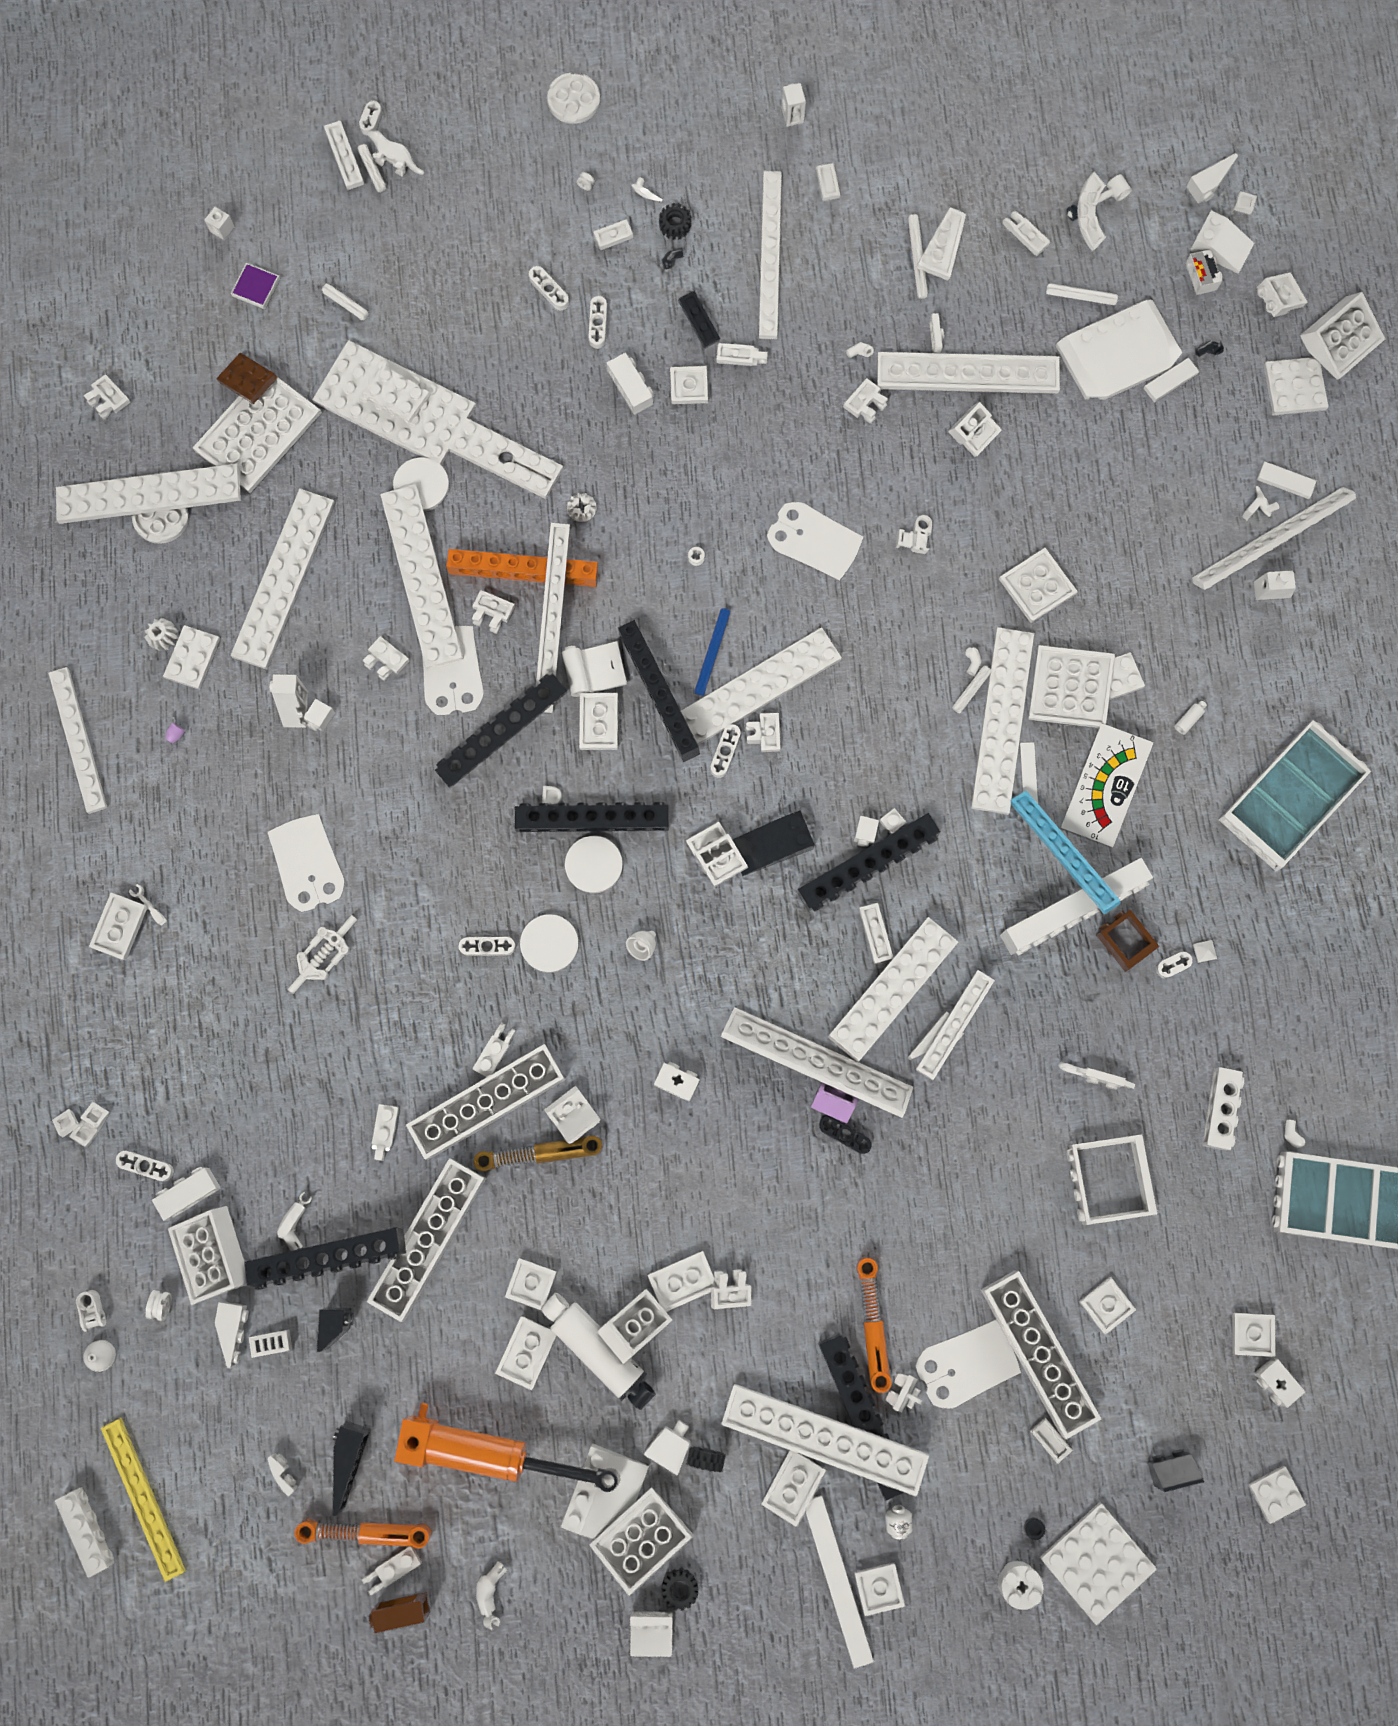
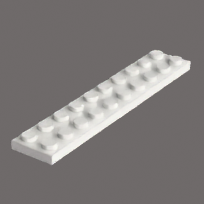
(968, 372)
(148, 493)
(421, 576)
(282, 579)
(760, 685)
(1002, 721)
(817, 1062)
(825, 1439)

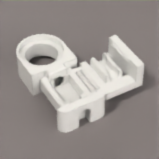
(917, 537)

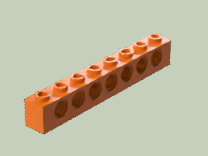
(517, 567)

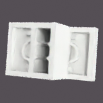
(716, 854)

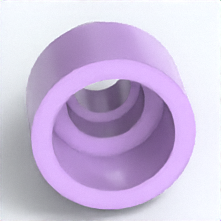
(174, 733)

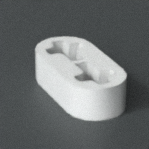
(373, 118)
(1176, 968)

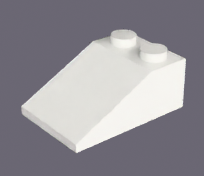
(1225, 241)

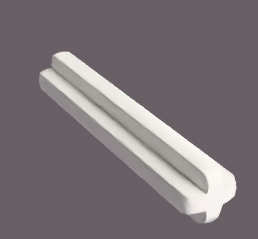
(371, 167)
(345, 302)
(971, 689)

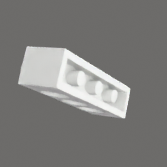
(1212, 1137)

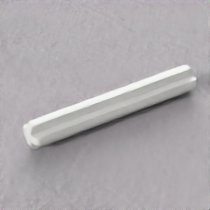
(1081, 294)

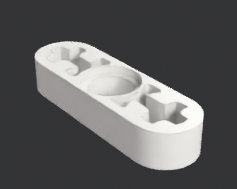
(547, 280)
(594, 315)
(725, 765)
(472, 951)
(133, 1156)

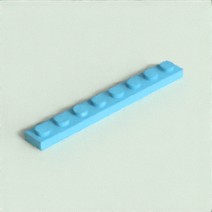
(1065, 852)

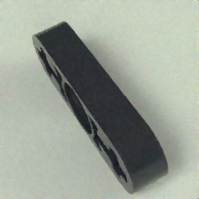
(860, 1138)

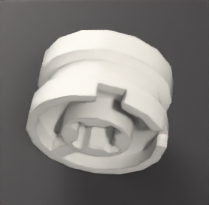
(158, 1305)

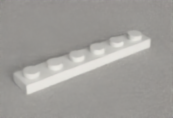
(955, 1025)

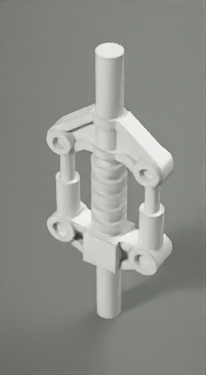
(308, 970)

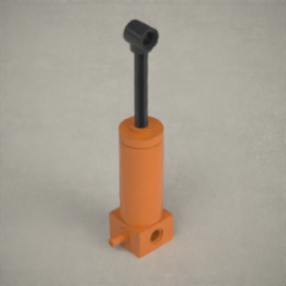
(481, 1453)

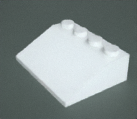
(1343, 335)
(208, 1254)
(594, 1510)
(641, 1541)

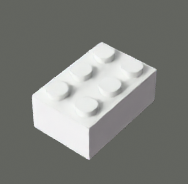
(634, 1326)

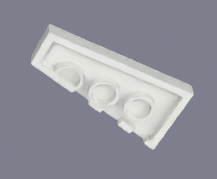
(942, 248)

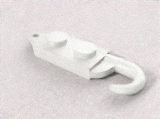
(1096, 1076)

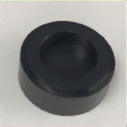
(1034, 1528)

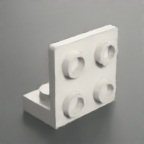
(651, 1634)

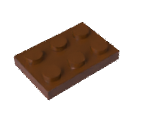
(246, 378)

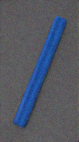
(712, 651)

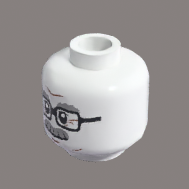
(899, 1522)

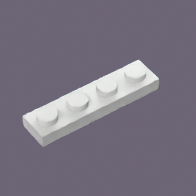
(344, 155)

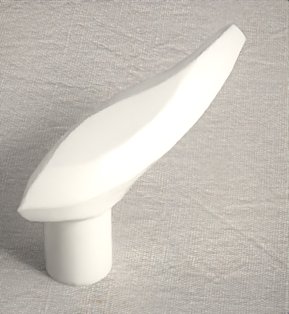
(638, 187)
(1266, 508)

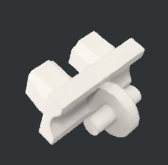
(900, 1401)

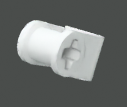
(91, 1311)

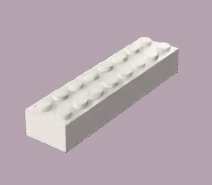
(1072, 908)
(892, 989)
(485, 1102)
(427, 1240)
(1040, 1354)

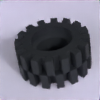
(675, 231)
(706, 1459)
(679, 1602)

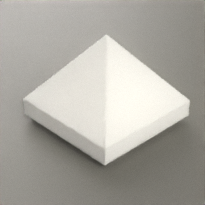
(1204, 951)

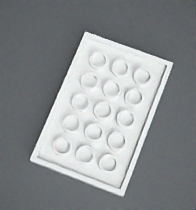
(258, 433)

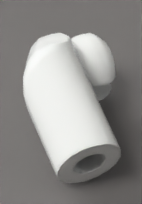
(860, 349)
(975, 658)
(1292, 1136)

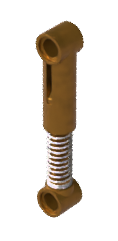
(540, 1153)

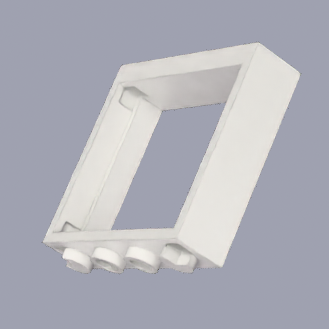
(1143, 1176)

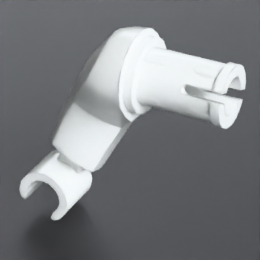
(289, 1222)
(484, 1594)

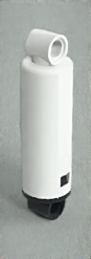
(581, 1336)

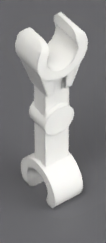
(157, 916)

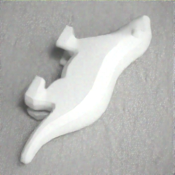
(393, 153)

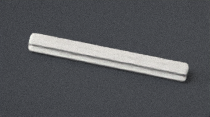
(917, 253)

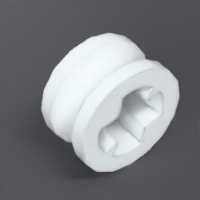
(585, 181)
(699, 551)

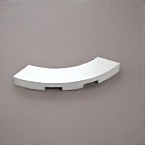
(1086, 211)

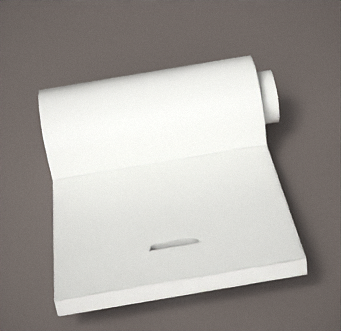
(592, 669)

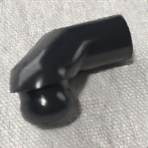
(670, 256)
(1209, 347)

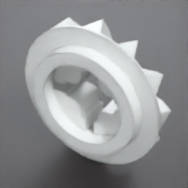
(575, 513)

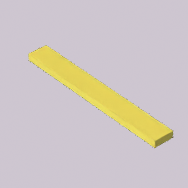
(143, 1500)

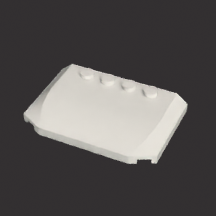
(1119, 351)

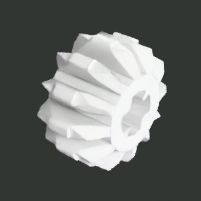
(161, 634)

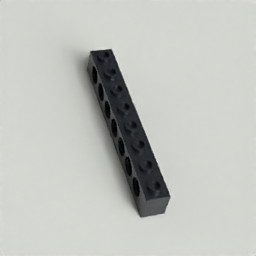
(659, 691)
(451, 777)
(600, 824)
(924, 825)
(257, 1269)
(841, 1344)

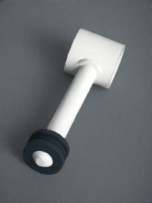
(1116, 187)

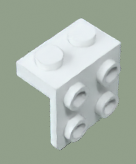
(572, 1115)

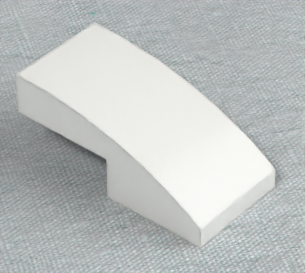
(90, 1125)

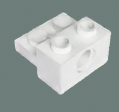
(964, 429)

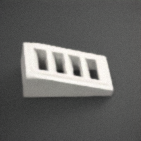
(286, 1340)

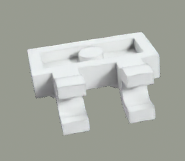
(110, 393)
(861, 399)
(493, 606)
(388, 655)
(730, 1296)

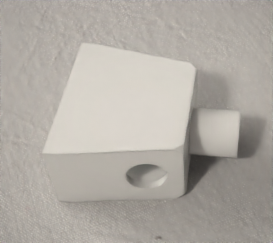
(1278, 585)
(669, 1447)

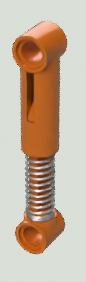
(874, 1327)
(365, 1533)

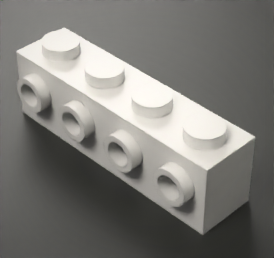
(85, 1532)

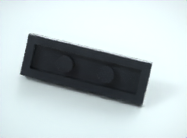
(699, 319)

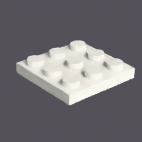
(1295, 386)
(1038, 585)

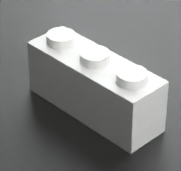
(630, 383)
(185, 1193)

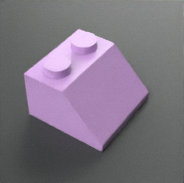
(834, 1102)

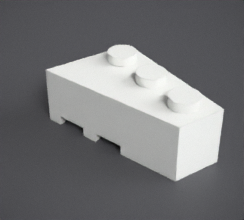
(290, 699)

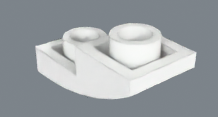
(278, 1466)

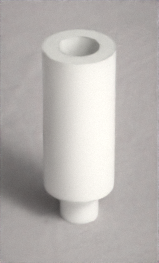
(1190, 717)

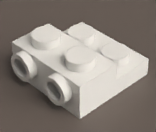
(1281, 294)

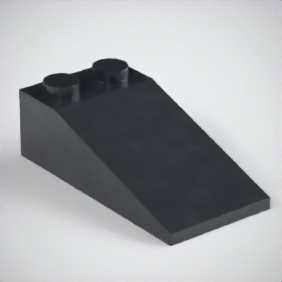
(774, 842)
(347, 1454)

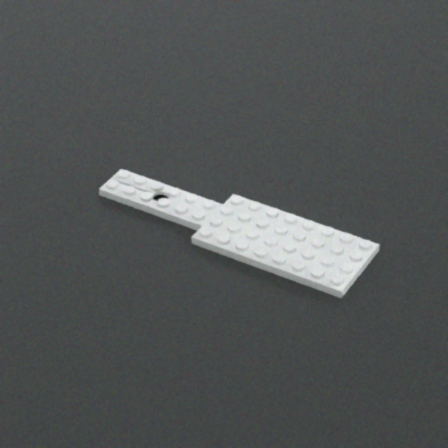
(438, 426)

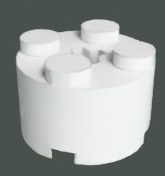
(1030, 1592)

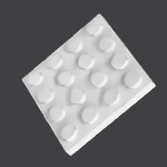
(1071, 686)
(1098, 1563)

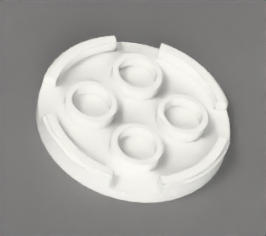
(573, 98)
(429, 478)
(161, 525)
(593, 864)
(549, 943)

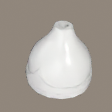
(641, 944)
(99, 1355)

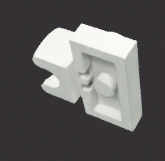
(766, 732)

